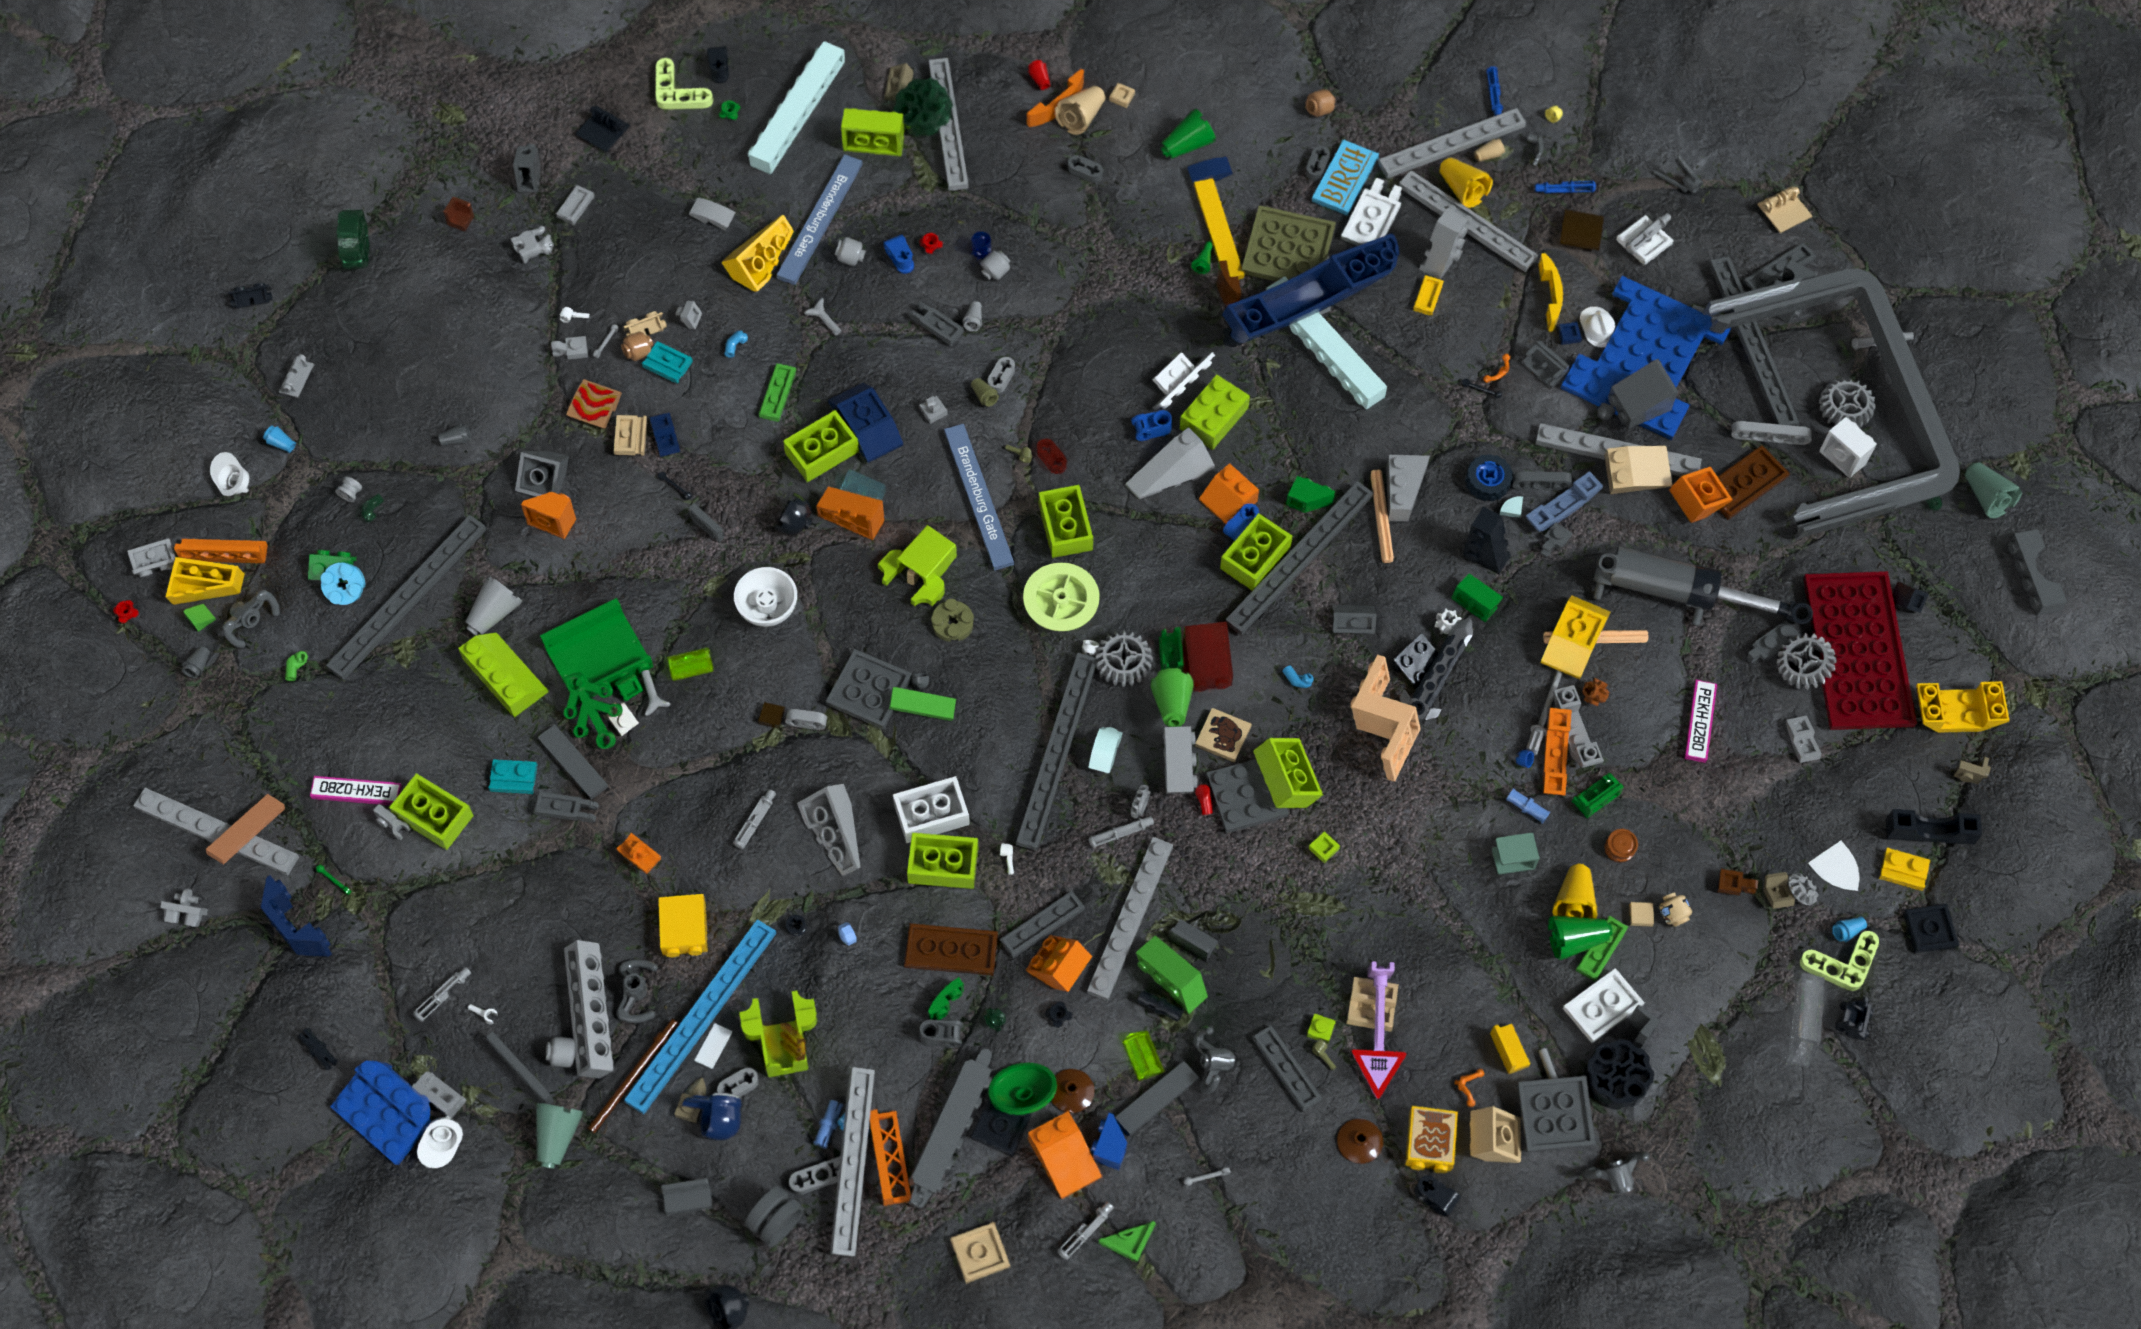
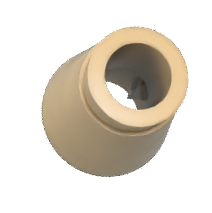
(1490, 150)

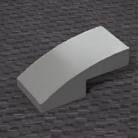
(710, 211)
(1802, 739)

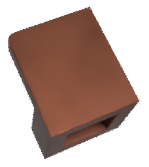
(458, 214)

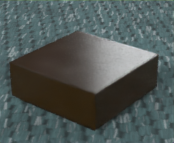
(771, 715)

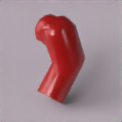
(1203, 795)

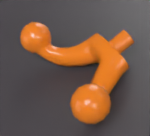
(1502, 371)
(1462, 1082)

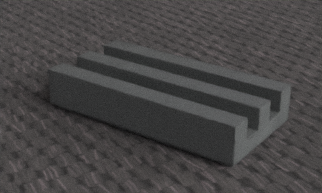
(706, 523)

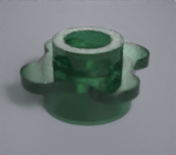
(995, 1019)

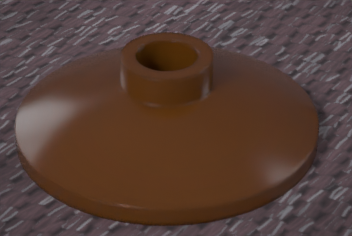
(1078, 1099)
(1358, 1151)

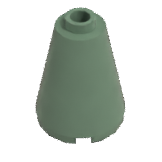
(1992, 489)
(554, 1132)

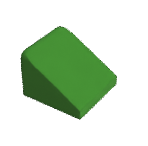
(199, 616)

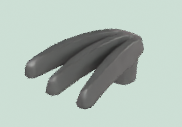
(1539, 146)

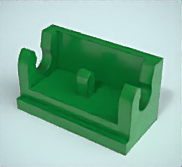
(1476, 597)
(1171, 649)
(1598, 795)

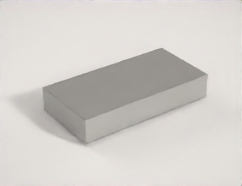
(575, 205)

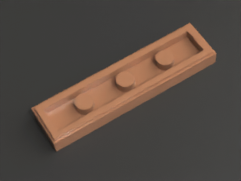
(245, 829)

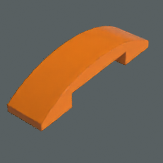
(1041, 114)
(1556, 751)

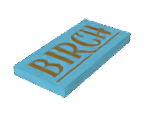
(1345, 177)

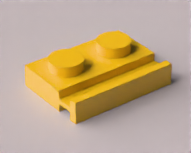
(1904, 869)

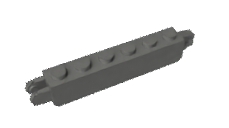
(948, 1128)

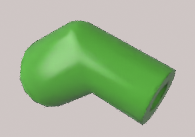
(294, 663)

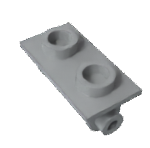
(296, 376)

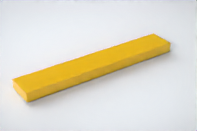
(1218, 226)

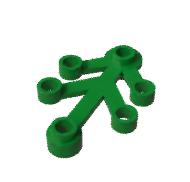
(590, 707)

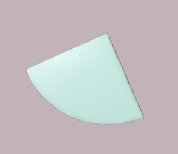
(1512, 507)

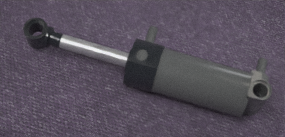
(1681, 583)

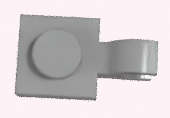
(574, 348)
(386, 818)

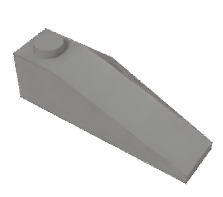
(1176, 463)
(832, 821)

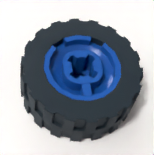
(1489, 477)

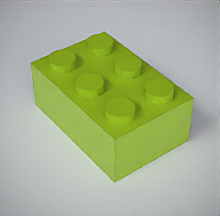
(872, 132)
(1215, 411)
(821, 446)
(1065, 521)
(1256, 552)
(1288, 773)
(431, 811)
(942, 860)

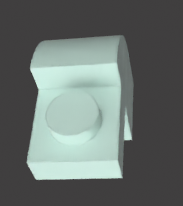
(1105, 749)

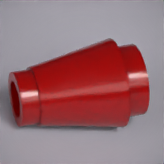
(1039, 73)

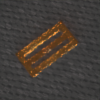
(791, 1041)

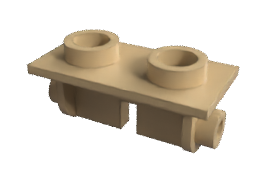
(651, 322)

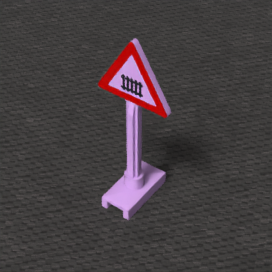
(1377, 1064)

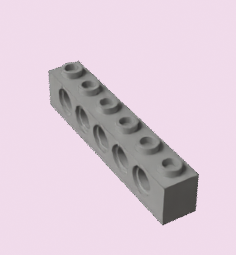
(588, 1009)

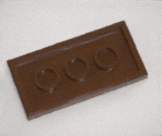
(1751, 479)
(951, 949)

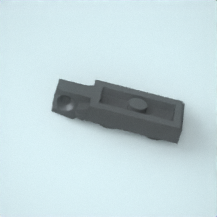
(1772, 642)

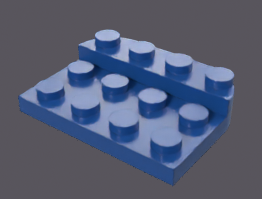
(384, 1109)

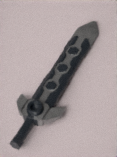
(1438, 672)

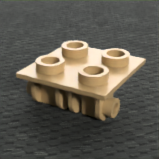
(1785, 209)

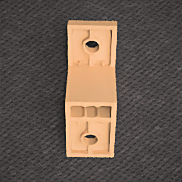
(1385, 717)

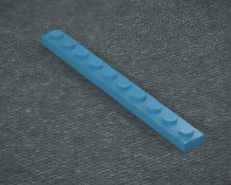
(700, 1017)

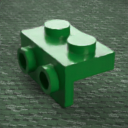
(323, 559)

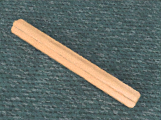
(1381, 516)
(1613, 636)

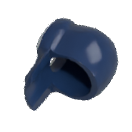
(719, 1114)

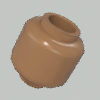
(1320, 103)
(636, 346)

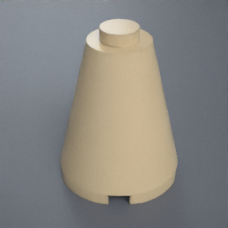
(1079, 109)

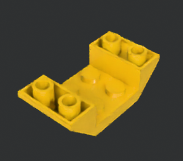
(1575, 637)
(1962, 709)

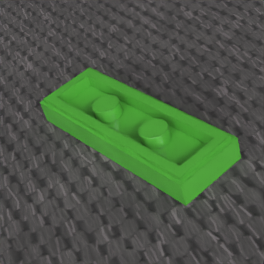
(777, 392)
(922, 704)
(1598, 956)

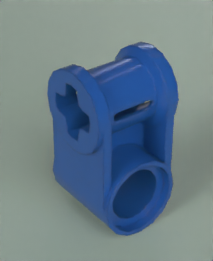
(900, 254)
(1151, 425)
(1240, 521)

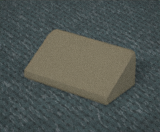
(898, 79)

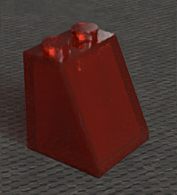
(1208, 655)

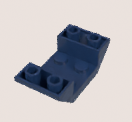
(868, 421)
(304, 941)

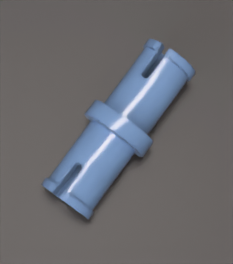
(1528, 805)
(828, 1124)

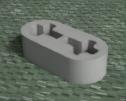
(1004, 376)
(806, 719)
(736, 1079)

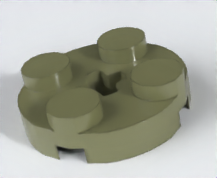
(952, 609)

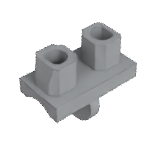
(193, 913)

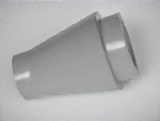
(973, 318)

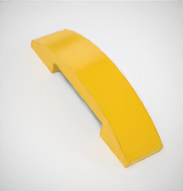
(1549, 273)

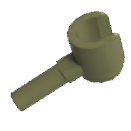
(1025, 453)
(1319, 1050)

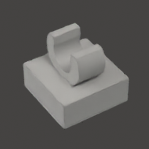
(689, 314)
(933, 409)

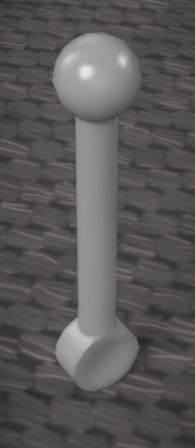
(614, 328)
(1188, 1181)

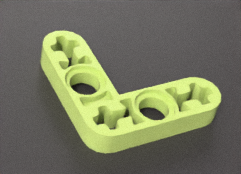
(669, 91)
(1851, 968)

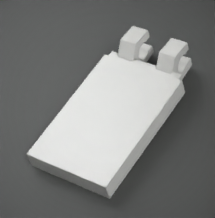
(1372, 215)

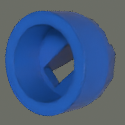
(1525, 758)

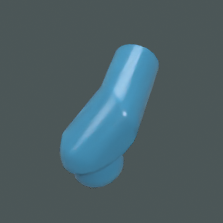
(732, 341)
(1298, 680)

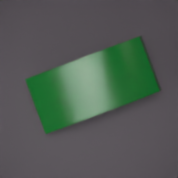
(941, 1005)

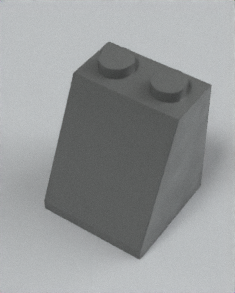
(1643, 395)

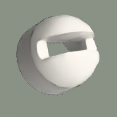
(1090, 647)

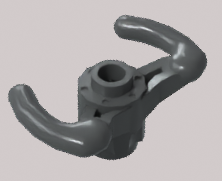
(248, 615)
(634, 990)
(1212, 1060)
(1618, 1172)

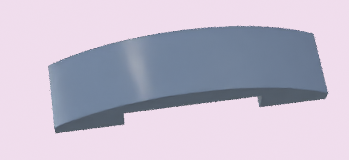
(1566, 503)

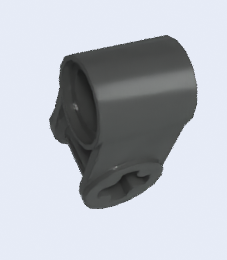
(943, 1033)

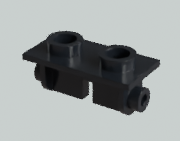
(258, 293)

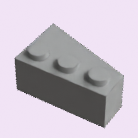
(1446, 244)
(1403, 481)
(1179, 760)

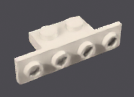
(1176, 375)

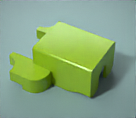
(928, 557)
(776, 1058)

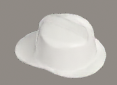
(1597, 326)
(229, 474)
(439, 1142)

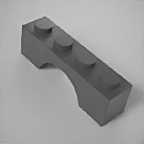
(2044, 595)

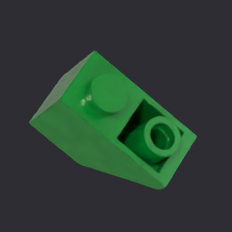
(1309, 496)

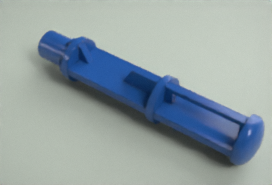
(1494, 89)
(1566, 187)

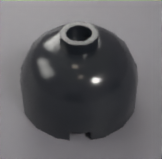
(795, 516)
(727, 1306)

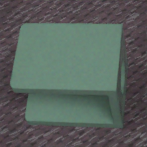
(1515, 853)

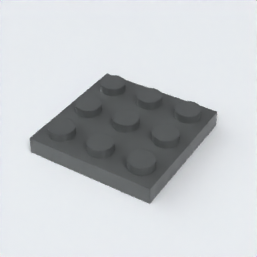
(866, 688)
(1243, 796)
(1556, 1114)

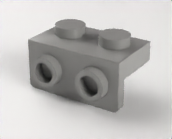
(152, 557)

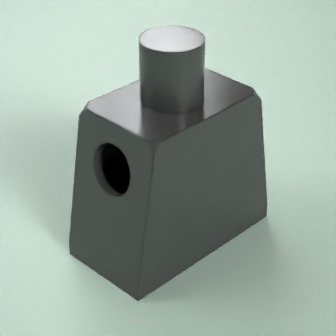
(527, 159)

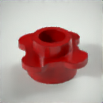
(930, 238)
(125, 606)

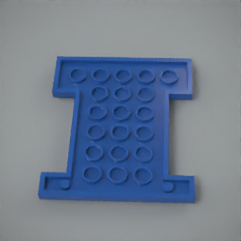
(1648, 331)

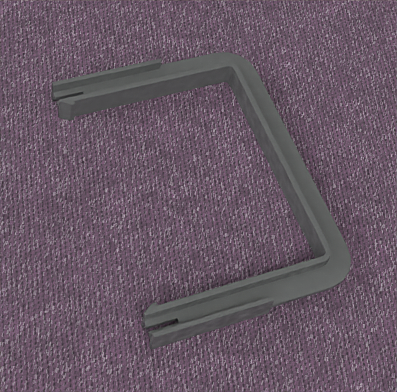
(1904, 374)

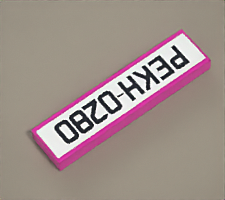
(1700, 721)
(354, 790)

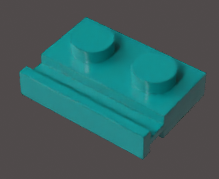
(667, 362)
(513, 776)

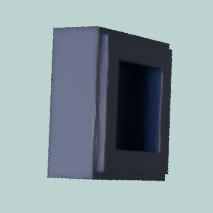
(1569, 333)

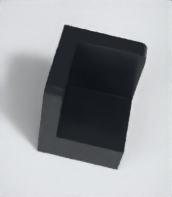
(1909, 597)

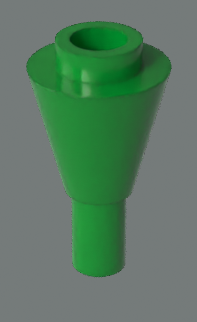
(1202, 262)

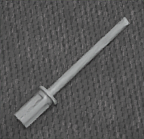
(1538, 731)

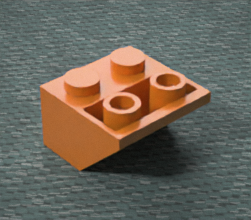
(1059, 962)

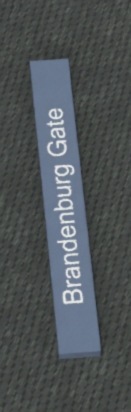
(819, 220)
(979, 497)

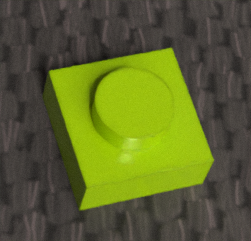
(1324, 847)
(1321, 1028)

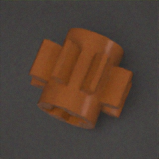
(1595, 692)

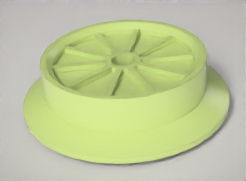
(1061, 596)

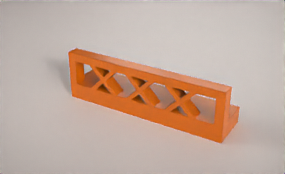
(222, 550)
(881, 1159)

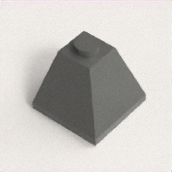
(541, 472)

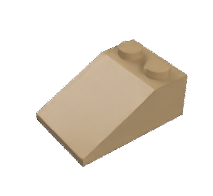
(1637, 468)

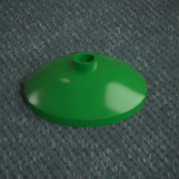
(1022, 1088)

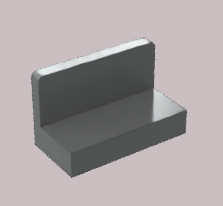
(1354, 619)
(1192, 940)
(1644, 1023)
(687, 1196)

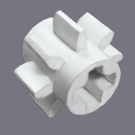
(1446, 621)

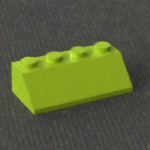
(502, 672)

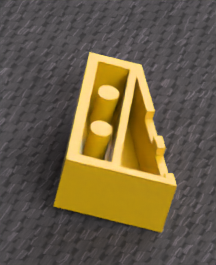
(202, 580)

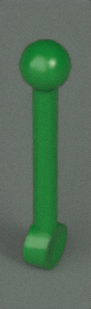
(320, 869)

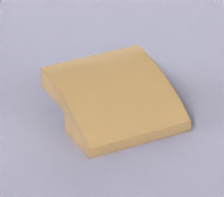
(1362, 1004)

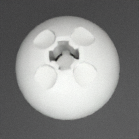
(765, 596)

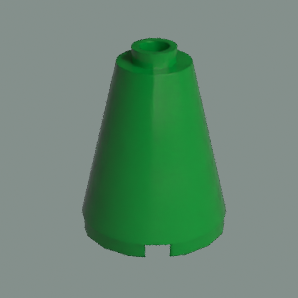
(1188, 136)
(1577, 934)

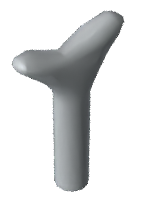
(819, 311)
(654, 700)
(1547, 1064)

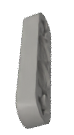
(1771, 433)

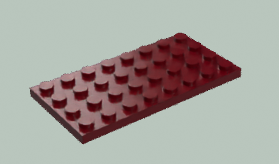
(1870, 671)

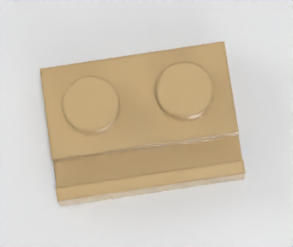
(630, 435)

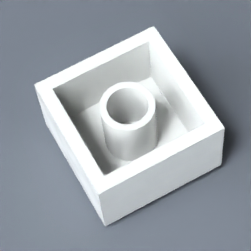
(1847, 447)

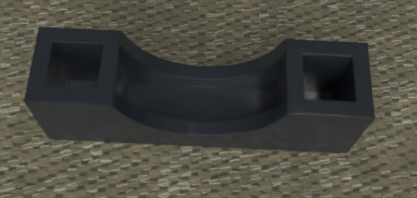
(1956, 829)

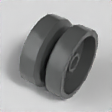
(774, 1216)

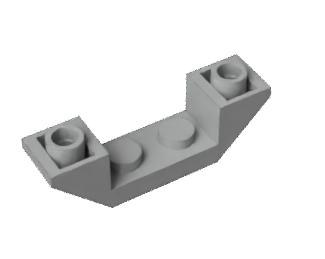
(1579, 744)

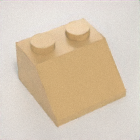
(1495, 1135)

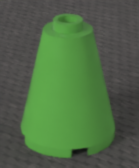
(1172, 695)

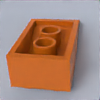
(1064, 1155)

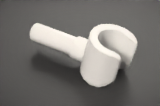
(567, 313)
(1007, 850)
(483, 1013)

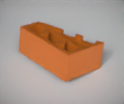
(852, 511)

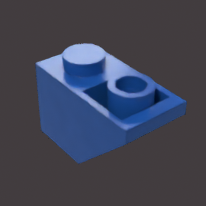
(1111, 1144)

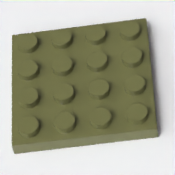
(1286, 244)

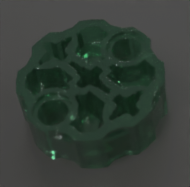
(924, 106)
(353, 239)

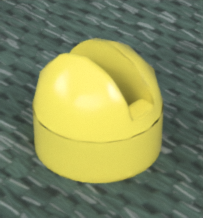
(1549, 113)

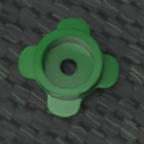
(729, 106)

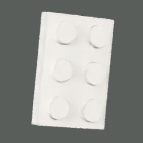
(1603, 1005)

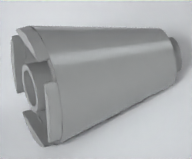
(491, 606)

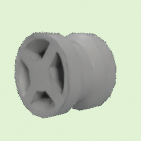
(348, 489)

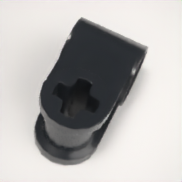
(718, 63)
(1438, 1197)

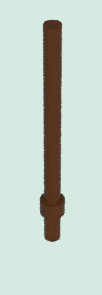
(659, 1041)

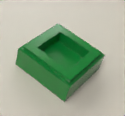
(628, 686)

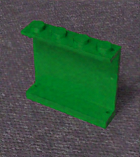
(598, 646)

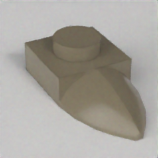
(691, 1114)

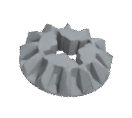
(1140, 801)
(1802, 888)

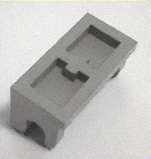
(440, 1095)

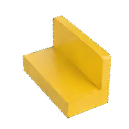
(1509, 1048)

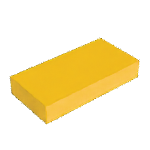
(1428, 295)

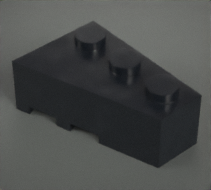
(1487, 541)

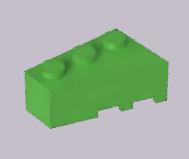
(1172, 973)

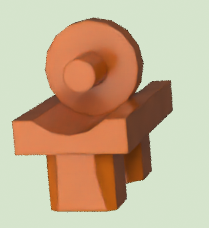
(639, 853)

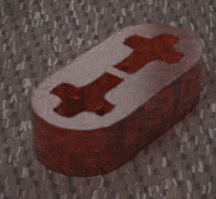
(1055, 453)

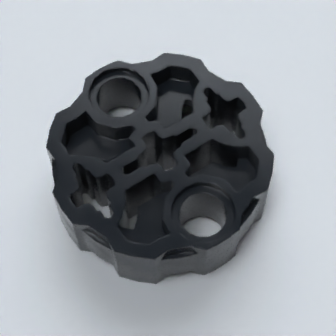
(1640, 1080)

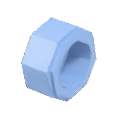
(847, 934)

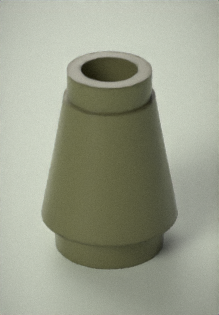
(986, 394)

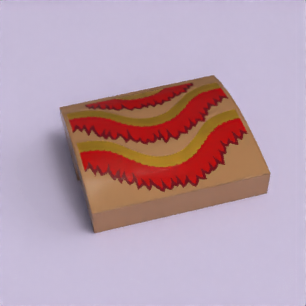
(593, 404)

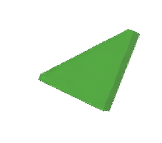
(1129, 1242)

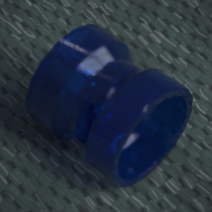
(981, 244)

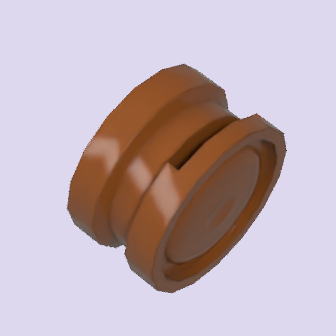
(1621, 845)

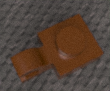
(1733, 882)

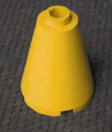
(1466, 181)
(1576, 894)

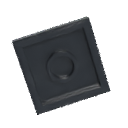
(1930, 928)
(1000, 1129)

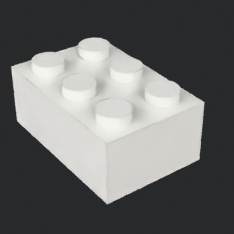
(931, 808)

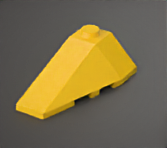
(755, 259)

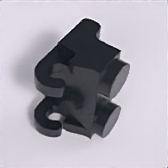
(1855, 1018)

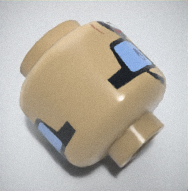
(1675, 909)

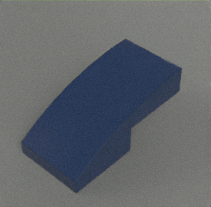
(1213, 168)
(664, 434)

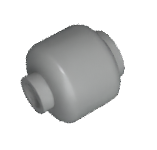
(849, 251)
(995, 265)
(560, 1052)

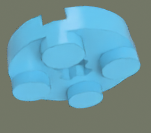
(330, 581)

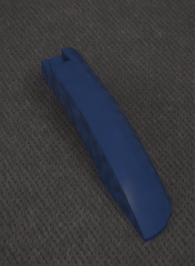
(1312, 290)

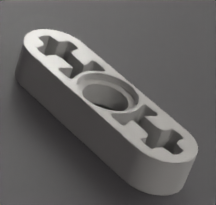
(803, 1174)

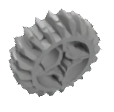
(1847, 394)
(1140, 656)
(1820, 667)

